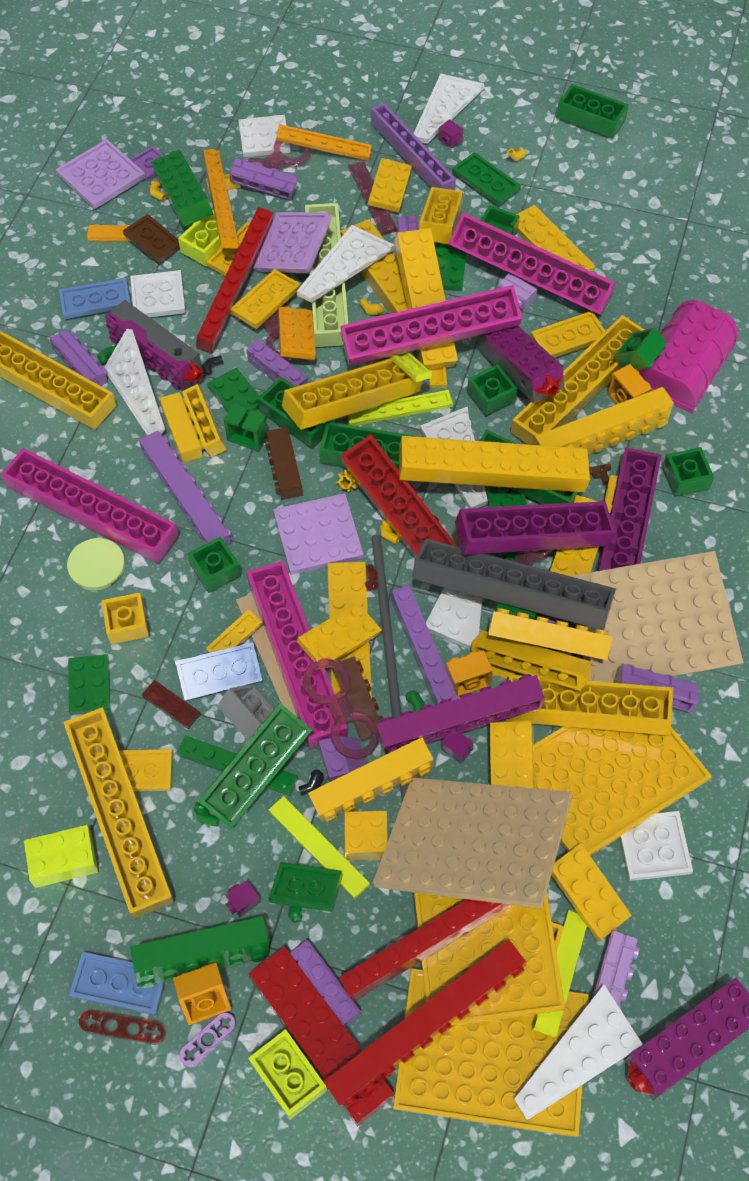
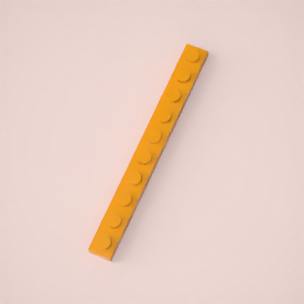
(220, 199)

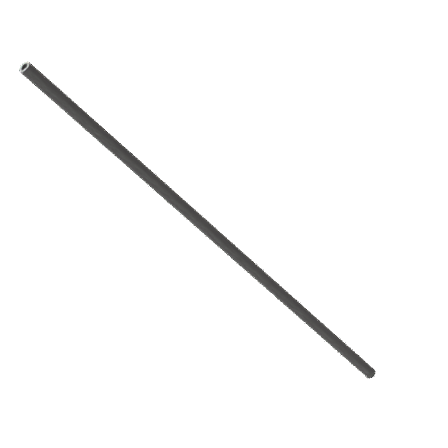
(388, 648)

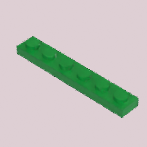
(219, 758)

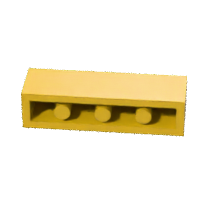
(204, 420)
(181, 427)

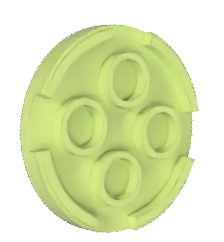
(96, 564)

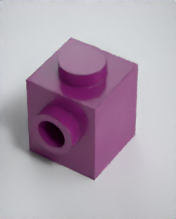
(450, 134)
(457, 746)
(241, 899)

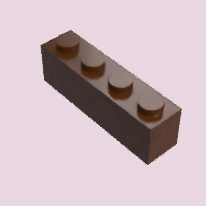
(284, 463)
(359, 696)

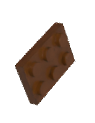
(152, 238)

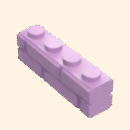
(616, 965)

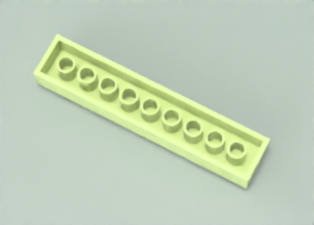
(331, 308)

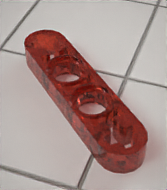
(121, 1030)

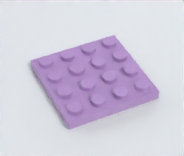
(100, 173)
(292, 242)
(318, 533)

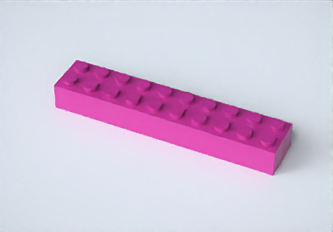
(532, 263)
(431, 325)
(90, 505)
(283, 625)

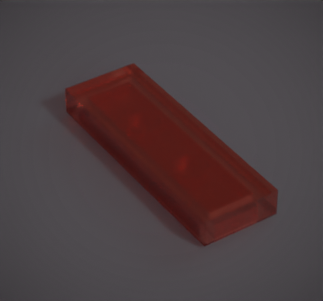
(171, 704)

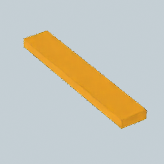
(323, 142)

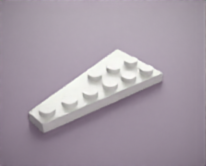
(446, 101)
(347, 258)
(131, 380)
(458, 427)
(456, 617)
(588, 1048)

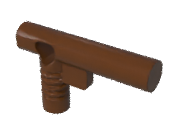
(597, 472)

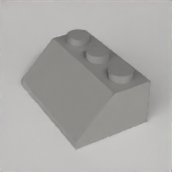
(245, 708)

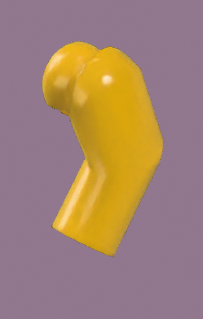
(516, 155)
(155, 191)
(371, 309)
(386, 533)

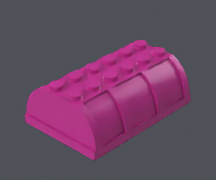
(695, 351)

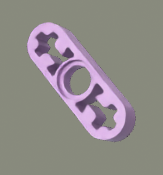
(207, 1049)

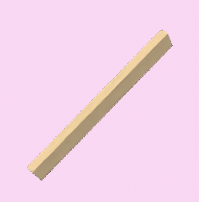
(266, 653)

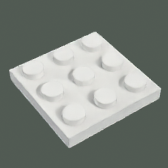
(260, 135)
(158, 293)
(656, 848)

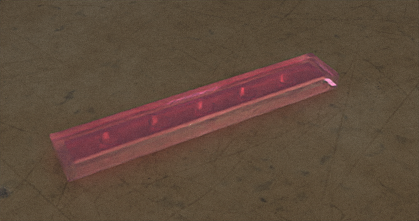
(365, 183)

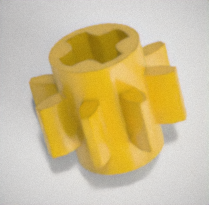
(347, 481)

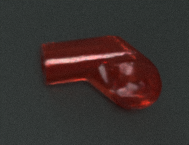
(373, 576)

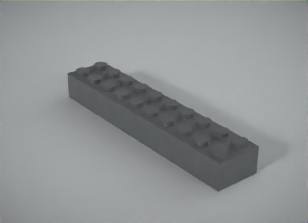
(514, 584)

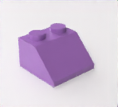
(337, 764)

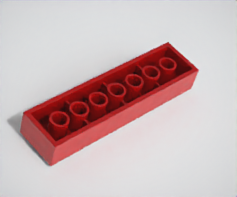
(393, 497)
(314, 1026)

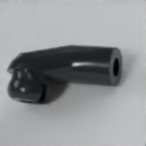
(210, 362)
(315, 782)

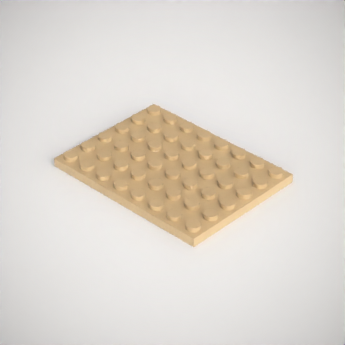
(667, 618)
(475, 841)

